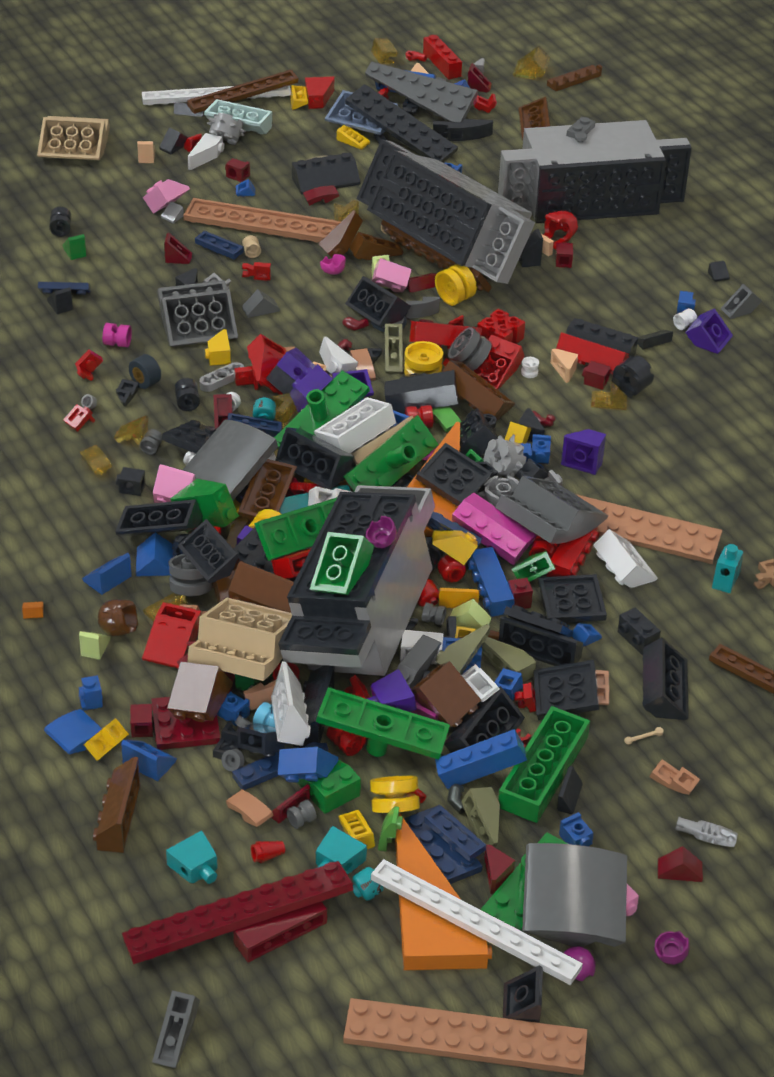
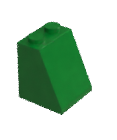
(212, 500)

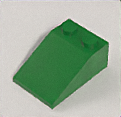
(341, 563)
(336, 789)

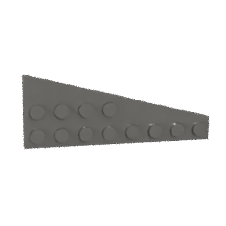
(437, 96)

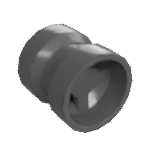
(151, 441)
(434, 614)
(303, 813)

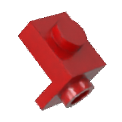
(483, 104)

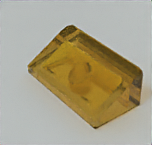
(173, 598)

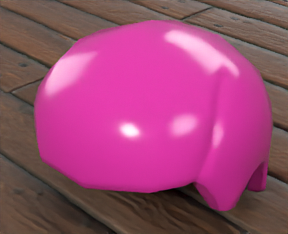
(334, 265)

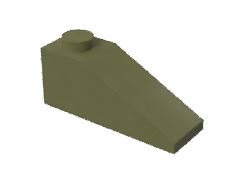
(393, 348)
(463, 650)
(508, 657)
(483, 813)

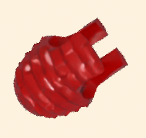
(560, 220)

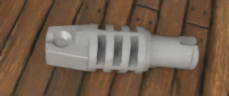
(708, 832)

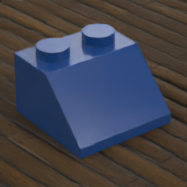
(305, 764)

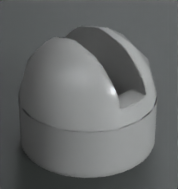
(89, 401)

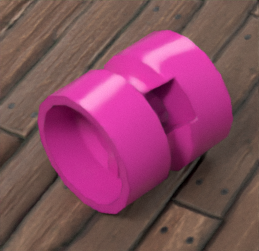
(117, 335)

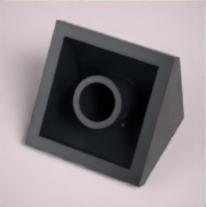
(524, 996)

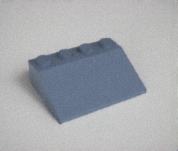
(345, 115)

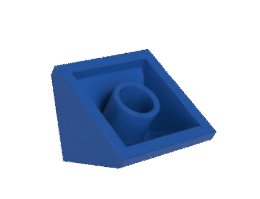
(154, 556)
(109, 574)
(152, 761)

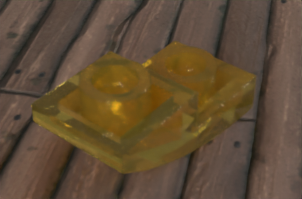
(96, 459)

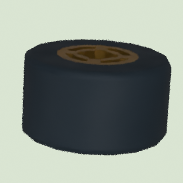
(145, 371)

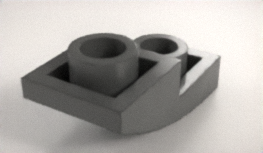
(423, 308)

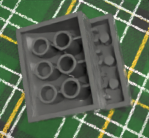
(196, 312)
(232, 455)
(550, 510)
(575, 894)

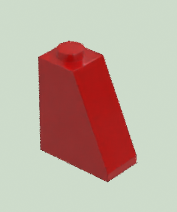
(319, 90)

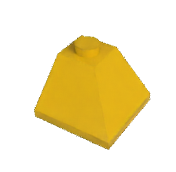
(455, 544)

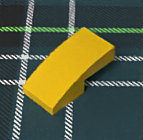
(106, 739)

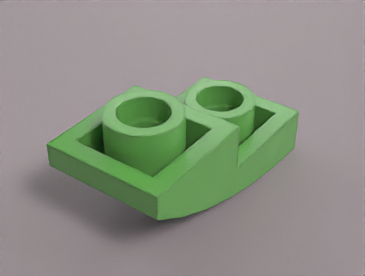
(445, 417)
(389, 828)

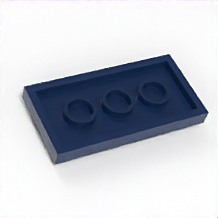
(448, 860)

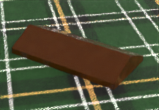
(534, 115)
(267, 488)

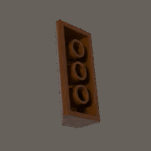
(478, 391)
(260, 587)
(118, 807)

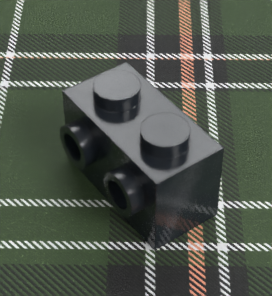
(637, 629)
(259, 739)

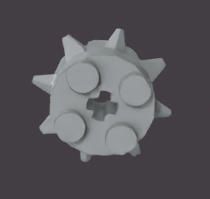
(225, 126)
(505, 456)
(496, 486)

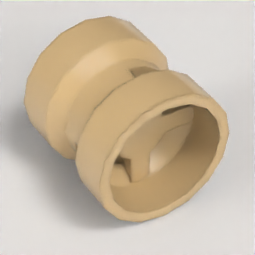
(251, 246)

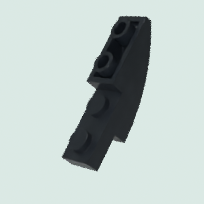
(463, 131)

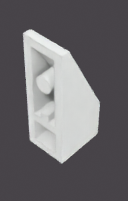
(206, 150)
(336, 358)

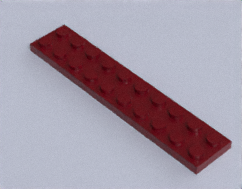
(236, 912)

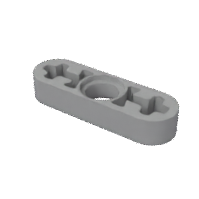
(212, 381)

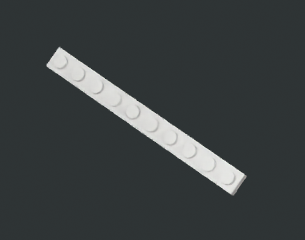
(183, 95)
(477, 922)

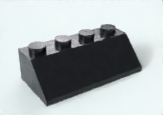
(325, 171)
(377, 303)
(604, 336)
(314, 457)
(159, 518)
(540, 643)
(665, 681)
(315, 692)
(490, 719)

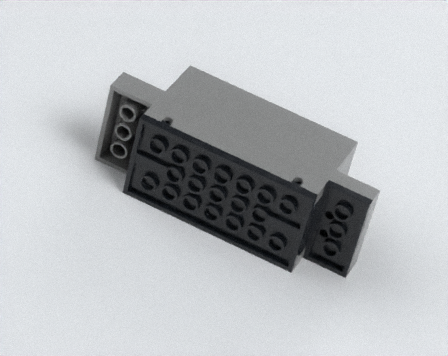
(606, 176)
(446, 211)
(365, 627)

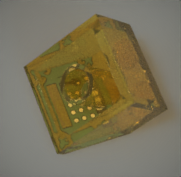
(532, 64)

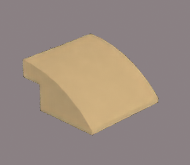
(73, 137)
(240, 638)

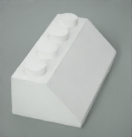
(357, 425)
(289, 708)

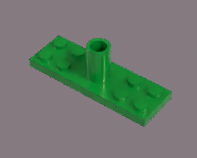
(327, 404)
(394, 456)
(292, 530)
(382, 724)
(508, 900)

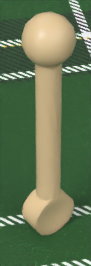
(658, 731)

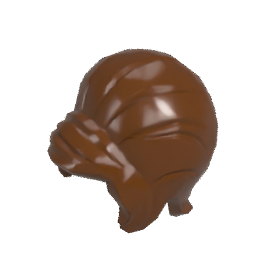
(118, 617)

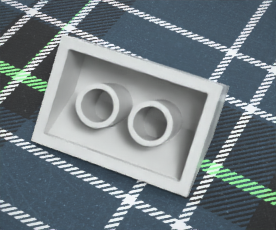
(623, 560)

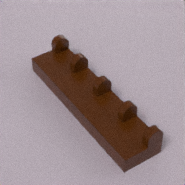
(575, 77)

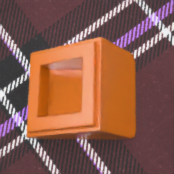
(33, 610)

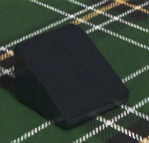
(718, 271)

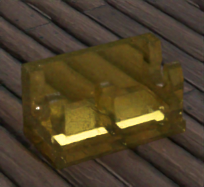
(383, 49)

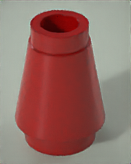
(266, 850)

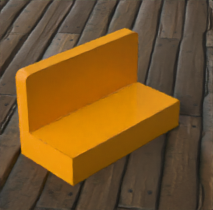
(454, 597)

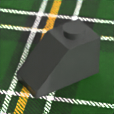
(741, 303)

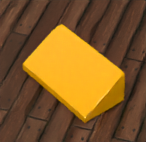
(298, 96)

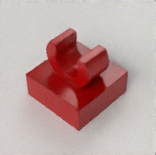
(526, 698)

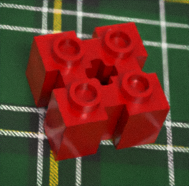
(503, 326)

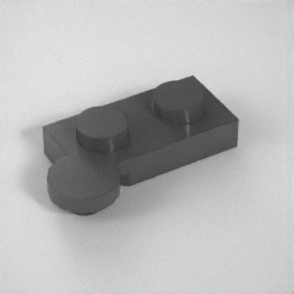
(580, 129)

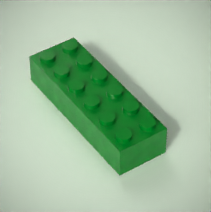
(548, 756)

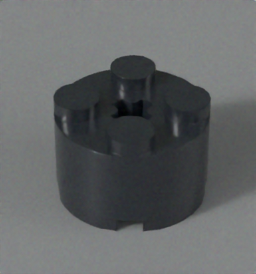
(632, 375)

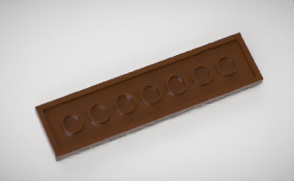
(431, 255)

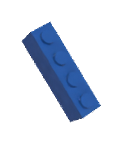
(490, 581)
(481, 759)

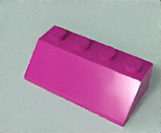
(494, 527)

